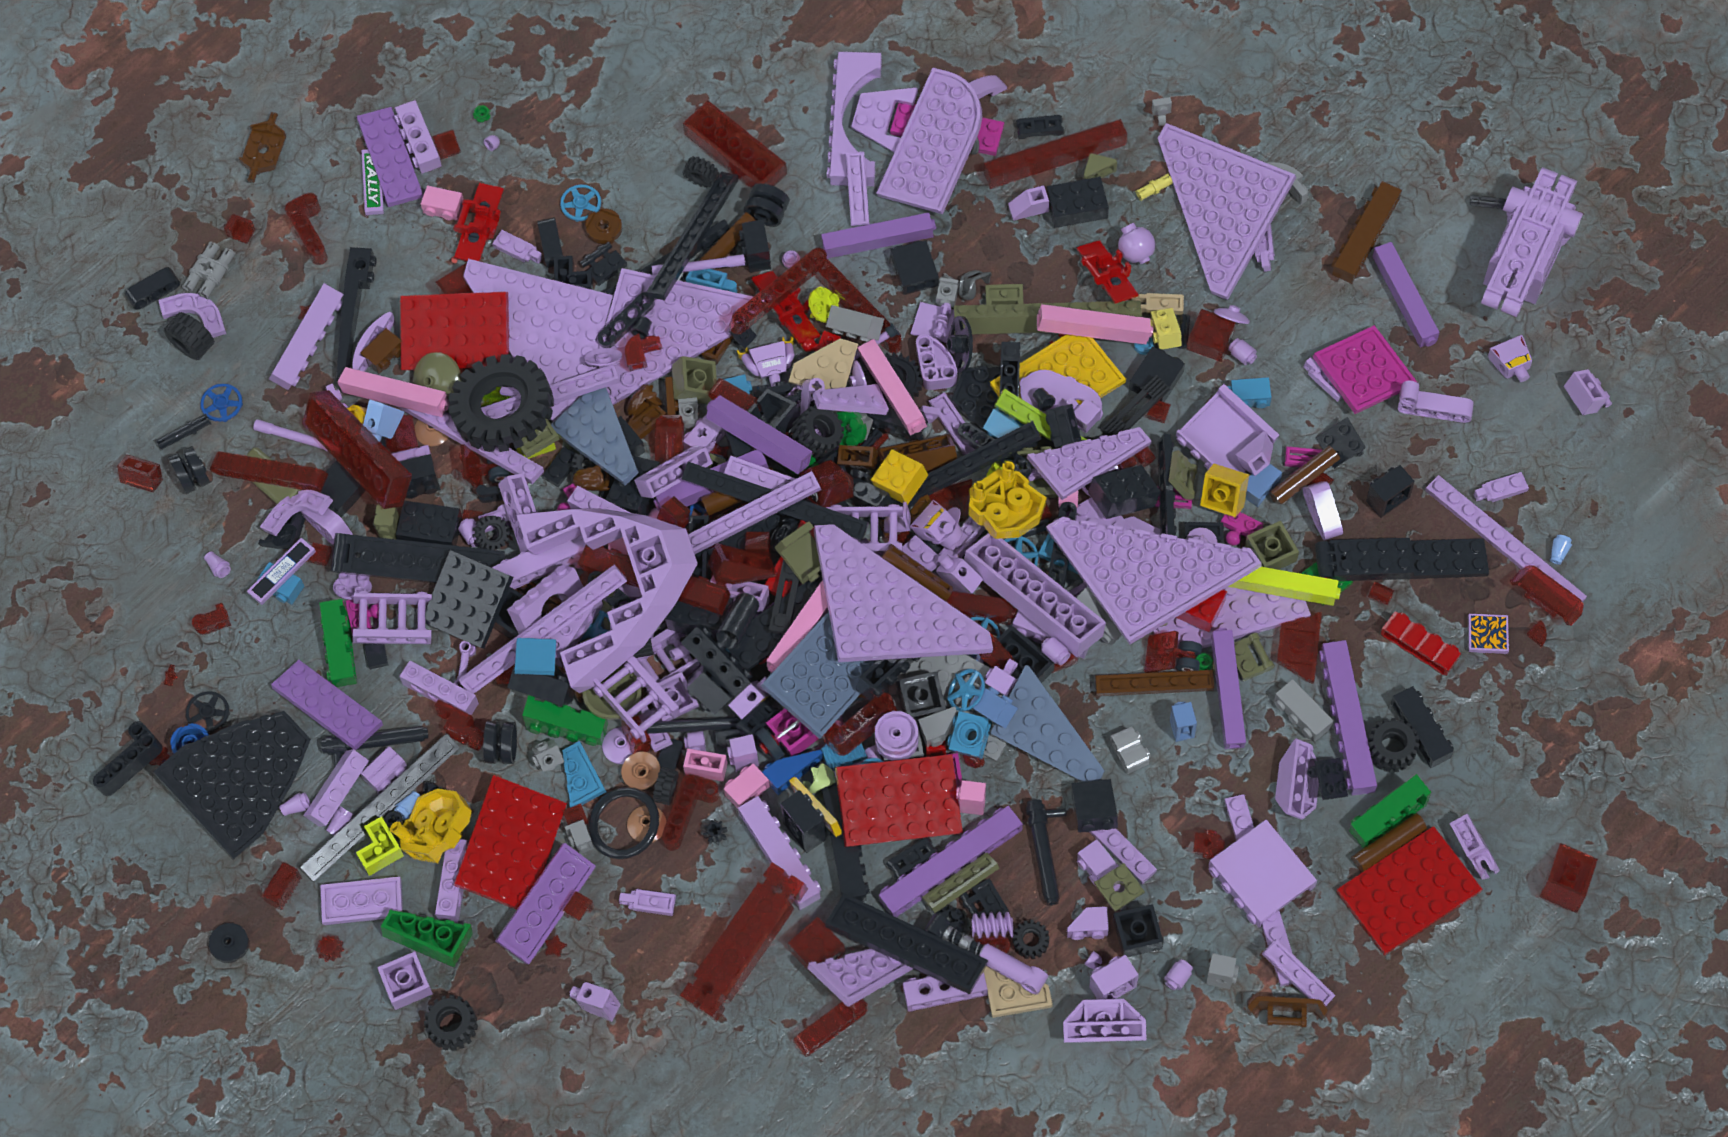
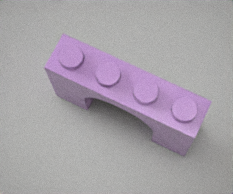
(528, 609)

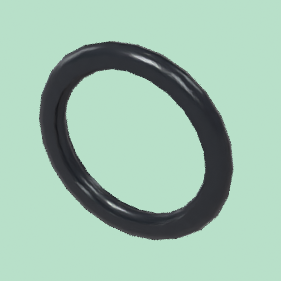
(646, 841)

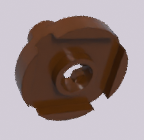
(613, 229)

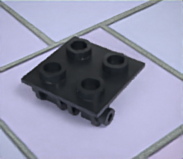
(1343, 440)
(1330, 778)

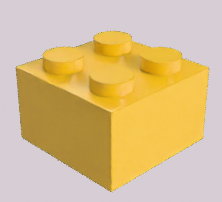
(900, 476)
(1224, 490)

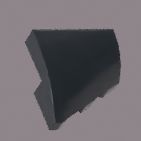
(287, 535)

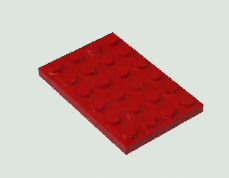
(458, 325)
(898, 800)
(509, 842)
(1409, 890)

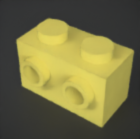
(1165, 328)

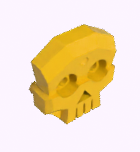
(998, 495)
(433, 825)

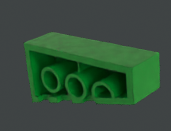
(338, 643)
(563, 722)
(1391, 811)
(428, 936)

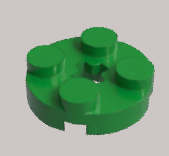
(855, 423)

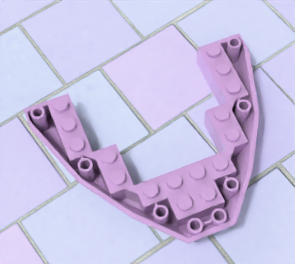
(662, 567)

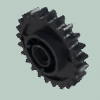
(906, 371)

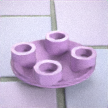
(348, 584)

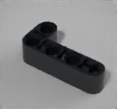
(130, 761)

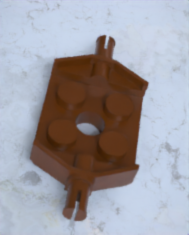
(263, 135)

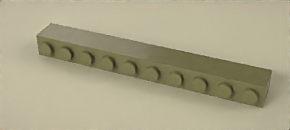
(1023, 317)

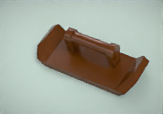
(1288, 1004)

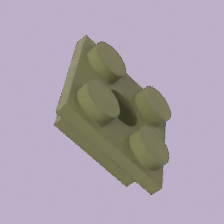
(1122, 876)

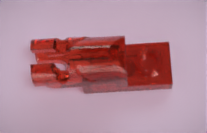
(460, 725)

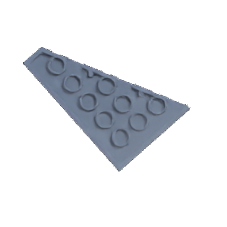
(595, 432)
(1045, 731)

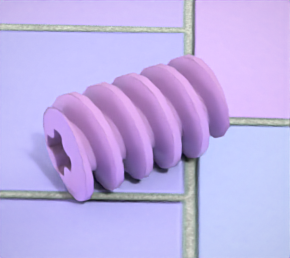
(992, 924)

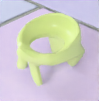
(822, 778)

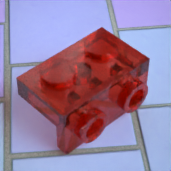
(404, 436)

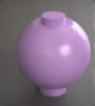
(1136, 244)

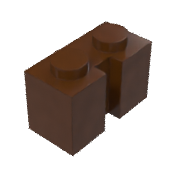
(382, 350)

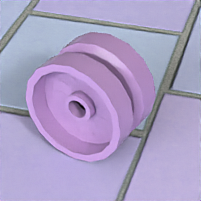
(896, 736)

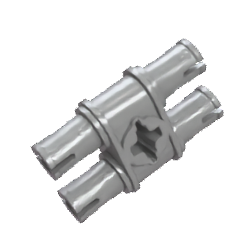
(208, 270)

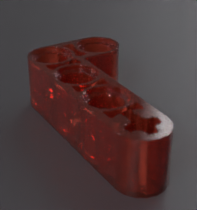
(307, 232)
(858, 727)
(685, 812)
(829, 1026)

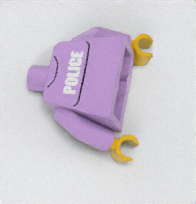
(769, 360)

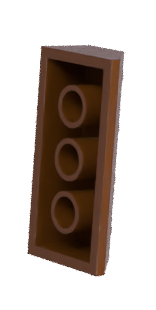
(930, 452)

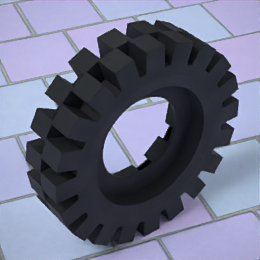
(490, 432)

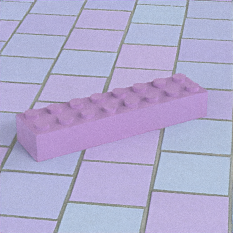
(1035, 594)

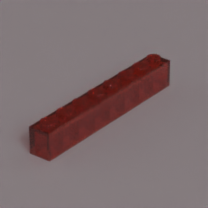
(1055, 153)
(697, 592)

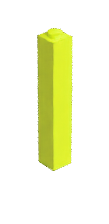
(1290, 585)

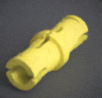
(1154, 187)

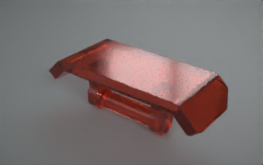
(668, 437)
(1548, 594)

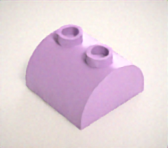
(676, 688)

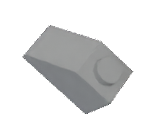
(937, 726)

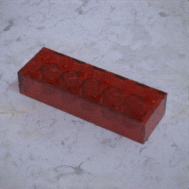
(733, 146)

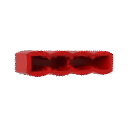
(1423, 645)

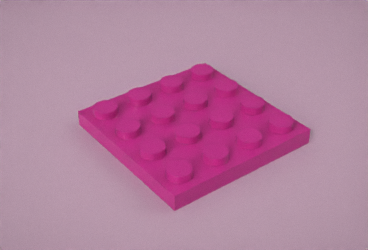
(1363, 369)

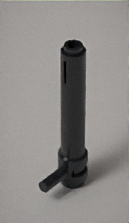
(336, 747)
(1038, 823)

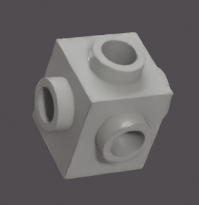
(547, 755)

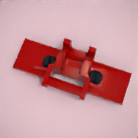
(484, 225)
(1113, 274)
(790, 310)

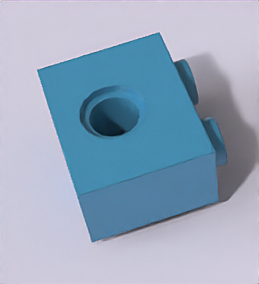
(964, 724)

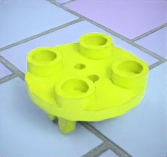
(820, 303)

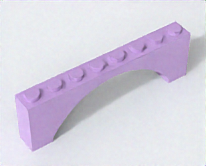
(853, 72)

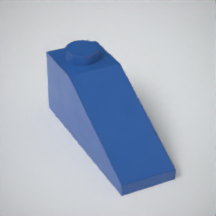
(795, 766)

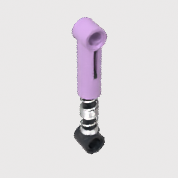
(1029, 977)

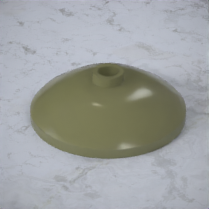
(439, 369)
(601, 707)

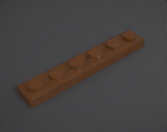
(1154, 683)

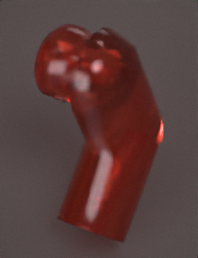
(973, 762)

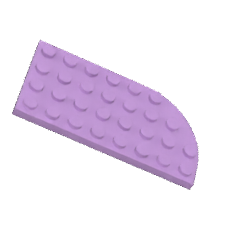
(934, 144)

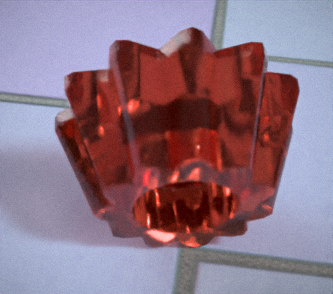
(330, 948)

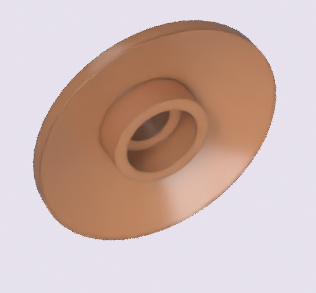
(429, 436)
(635, 764)
(636, 827)

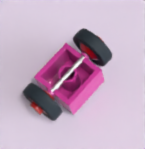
(788, 732)

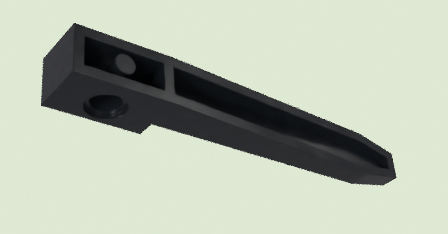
(354, 283)

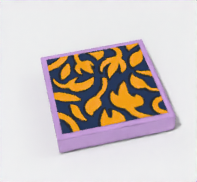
(1488, 633)

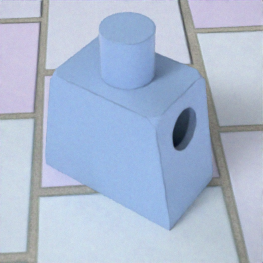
(382, 419)

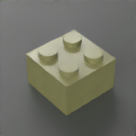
(693, 378)
(1273, 546)

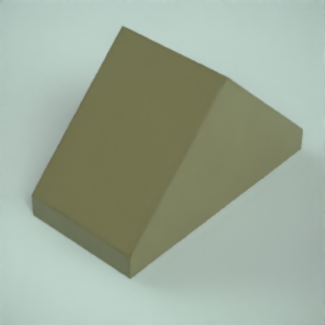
(1099, 166)

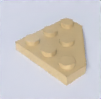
(829, 364)
(1010, 998)

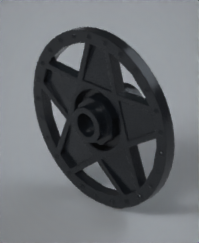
(961, 343)

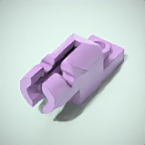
(1474, 845)

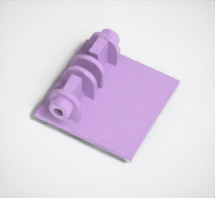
(933, 321)

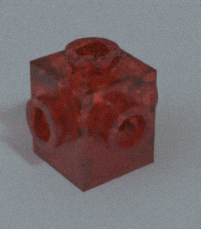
(1202, 841)

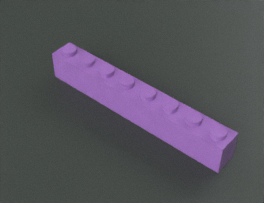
(1348, 718)
(956, 856)

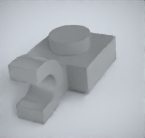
(1160, 108)

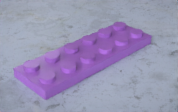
(389, 157)
(327, 705)
(545, 903)

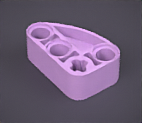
(941, 363)
(1323, 509)
(327, 524)

